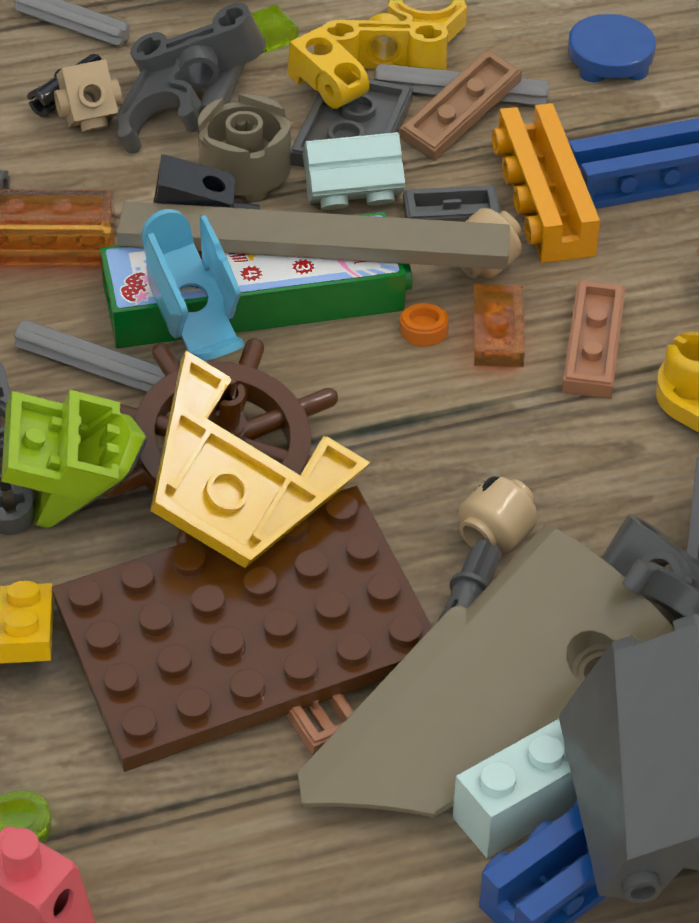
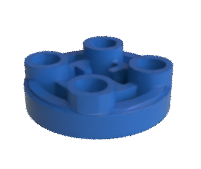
(611, 47)

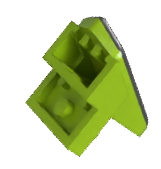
(68, 451)

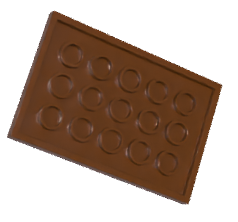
(206, 648)

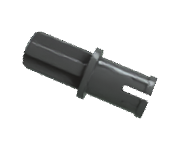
(474, 575)

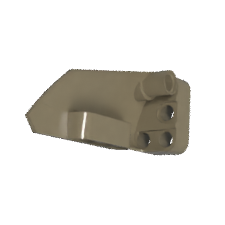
(480, 680)

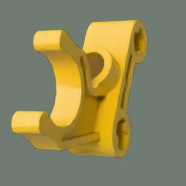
(416, 35)

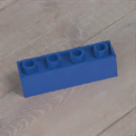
(640, 163)
(544, 877)

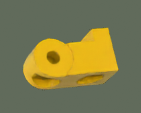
(327, 70)

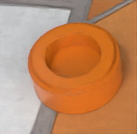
(424, 324)

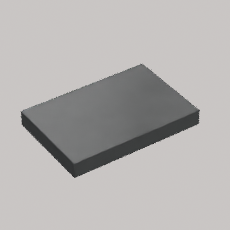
(374, 113)

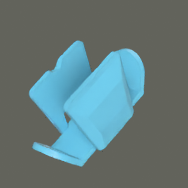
(175, 264)

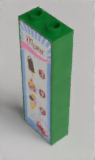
(272, 289)

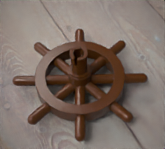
(246, 384)

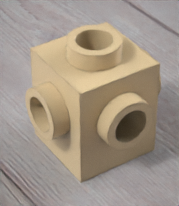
(95, 81)

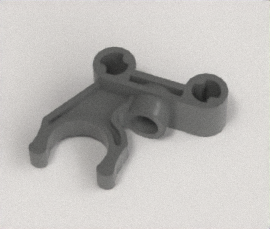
(185, 62)
(640, 556)

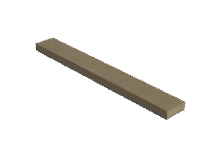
(334, 235)

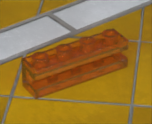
(55, 226)

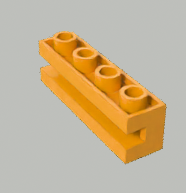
(546, 185)

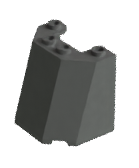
(637, 761)

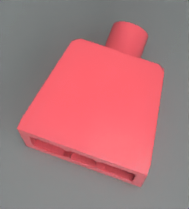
(38, 882)

